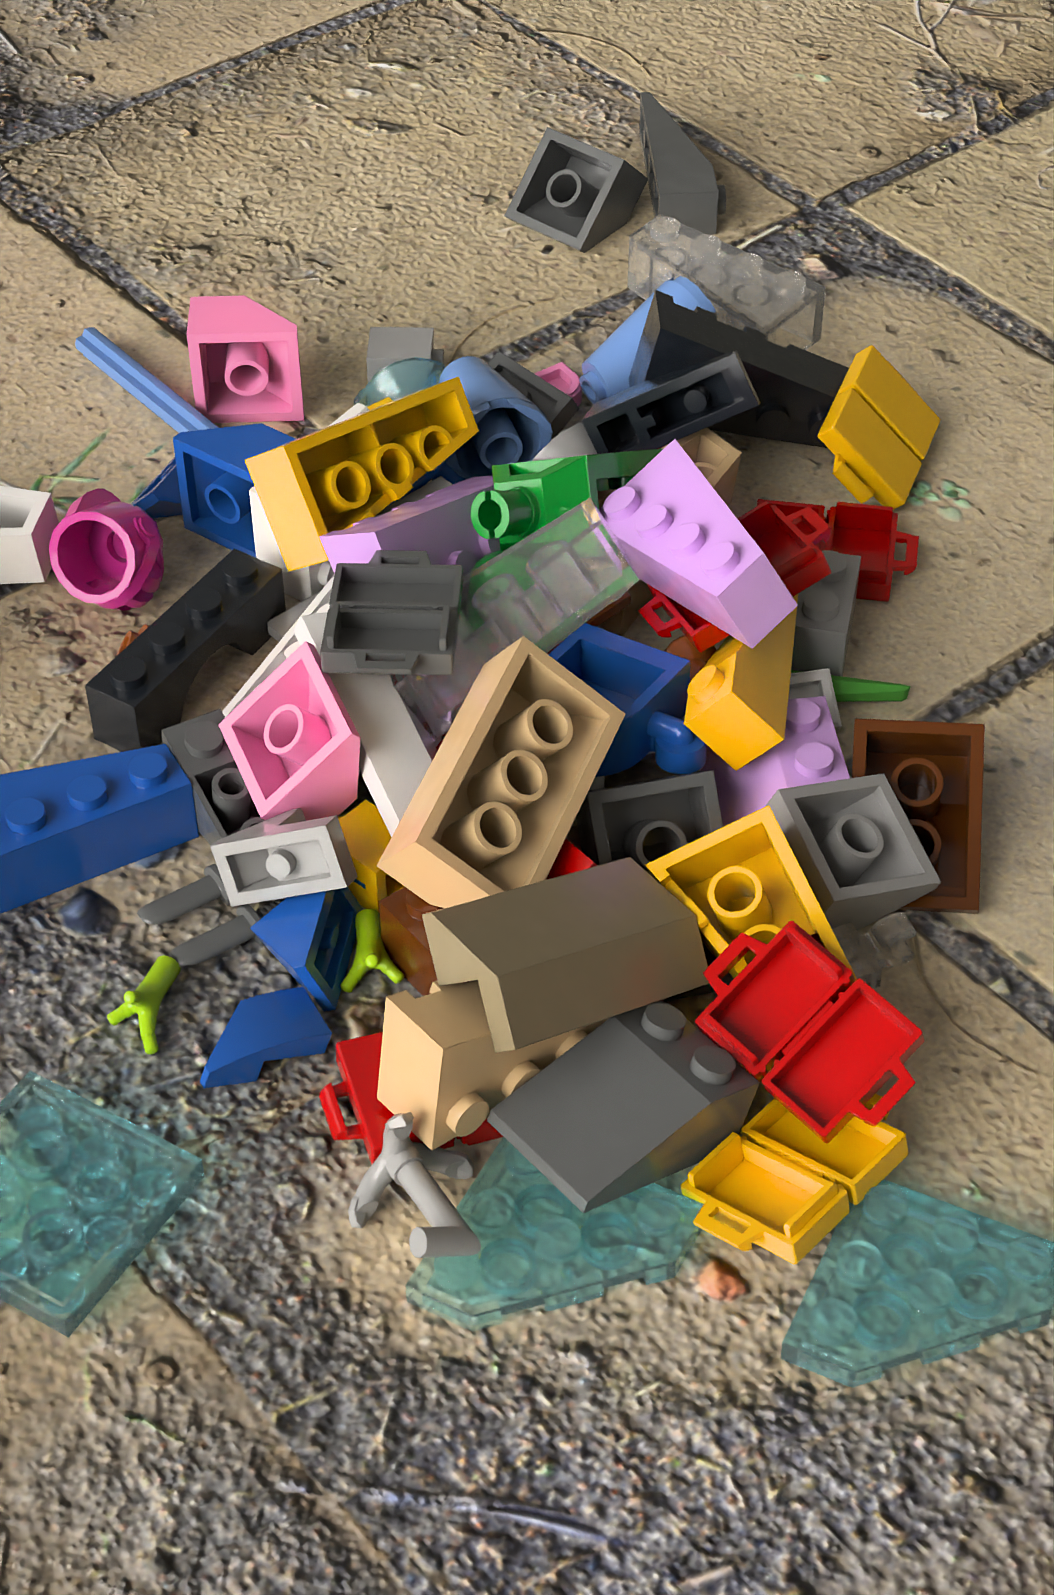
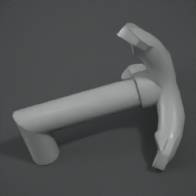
(408, 1166)

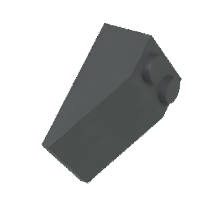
(627, 1106)

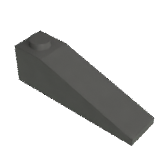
(677, 171)

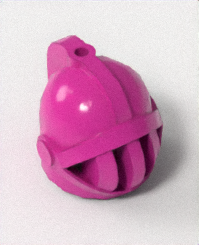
(107, 552)

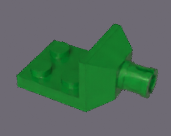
(542, 490)

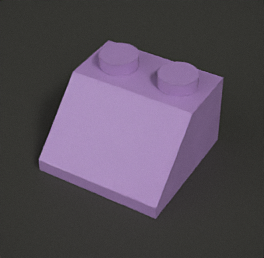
(803, 758)

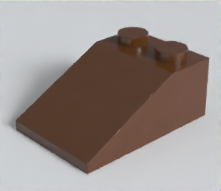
(940, 788)

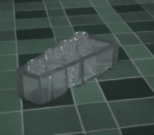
(736, 282)
(531, 590)

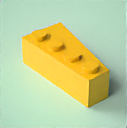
(356, 467)
(744, 883)

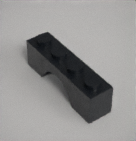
(151, 677)

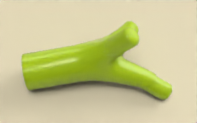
(369, 951)
(147, 1000)

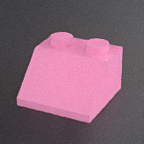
(243, 361)
(296, 741)

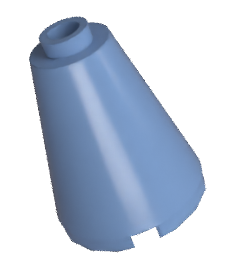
(610, 365)
(507, 421)

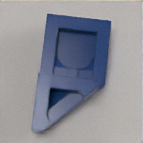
(263, 1030)

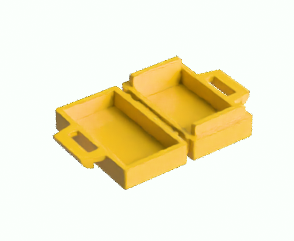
(878, 431)
(787, 1184)

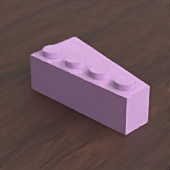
(433, 524)
(696, 548)

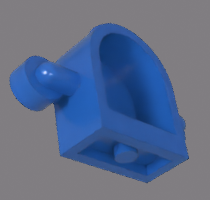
(647, 688)

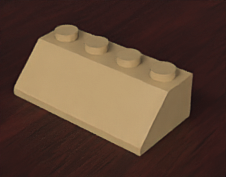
(503, 781)

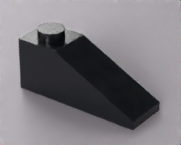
(671, 406)

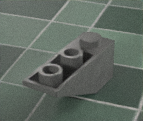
(217, 785)

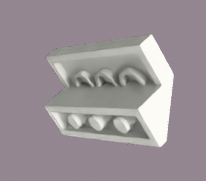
(392, 740)

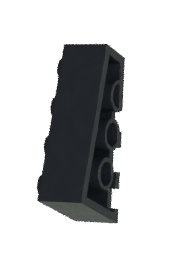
(790, 382)

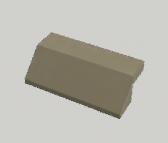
(568, 950)

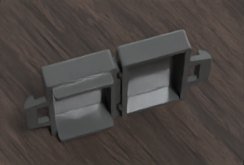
(393, 616)

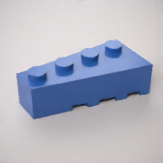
(89, 819)

